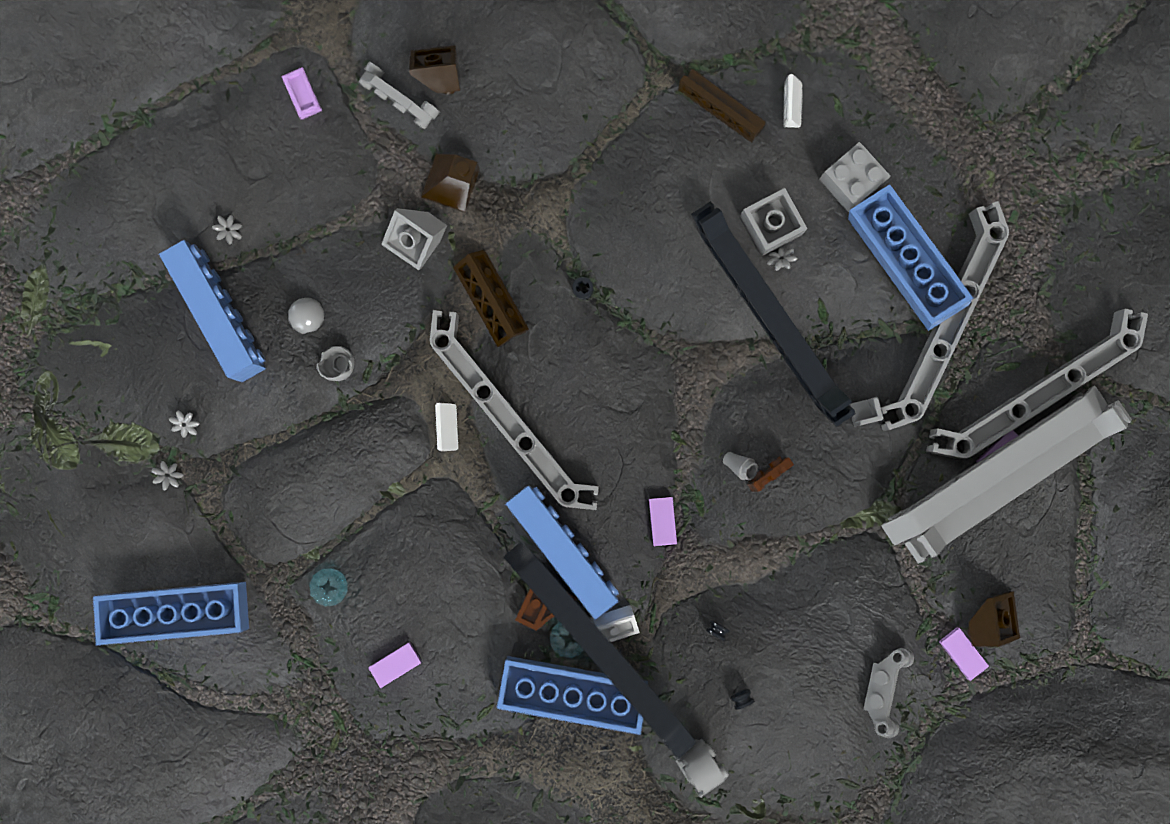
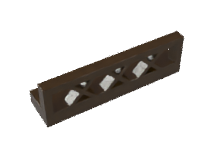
(721, 105)
(493, 294)

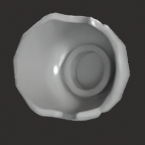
(305, 315)
(336, 364)

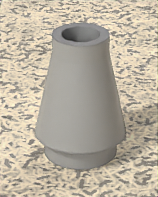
(742, 466)

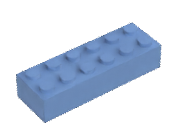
(909, 257)
(213, 311)
(563, 552)
(171, 613)
(565, 695)

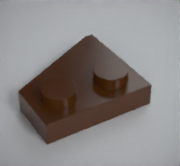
(777, 467)
(534, 612)

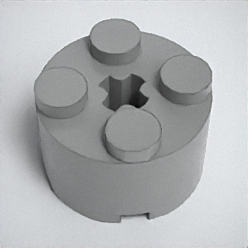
(701, 768)

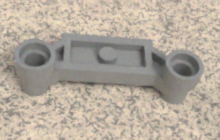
(372, 78)
(882, 689)

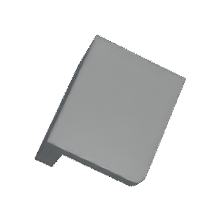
(866, 411)

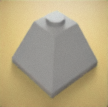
(413, 235)

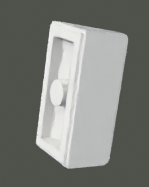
(792, 102)
(446, 427)
(617, 623)

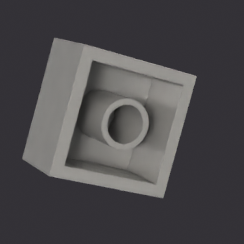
(854, 177)
(773, 221)

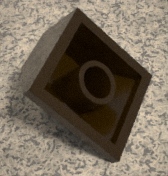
(436, 68)
(451, 181)
(995, 622)

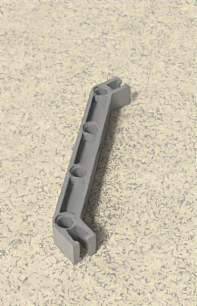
(946, 335)
(1046, 390)
(503, 414)
(996, 466)
(935, 538)

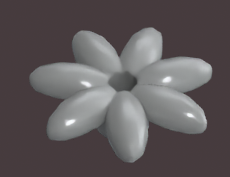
(226, 229)
(782, 258)
(184, 424)
(169, 472)

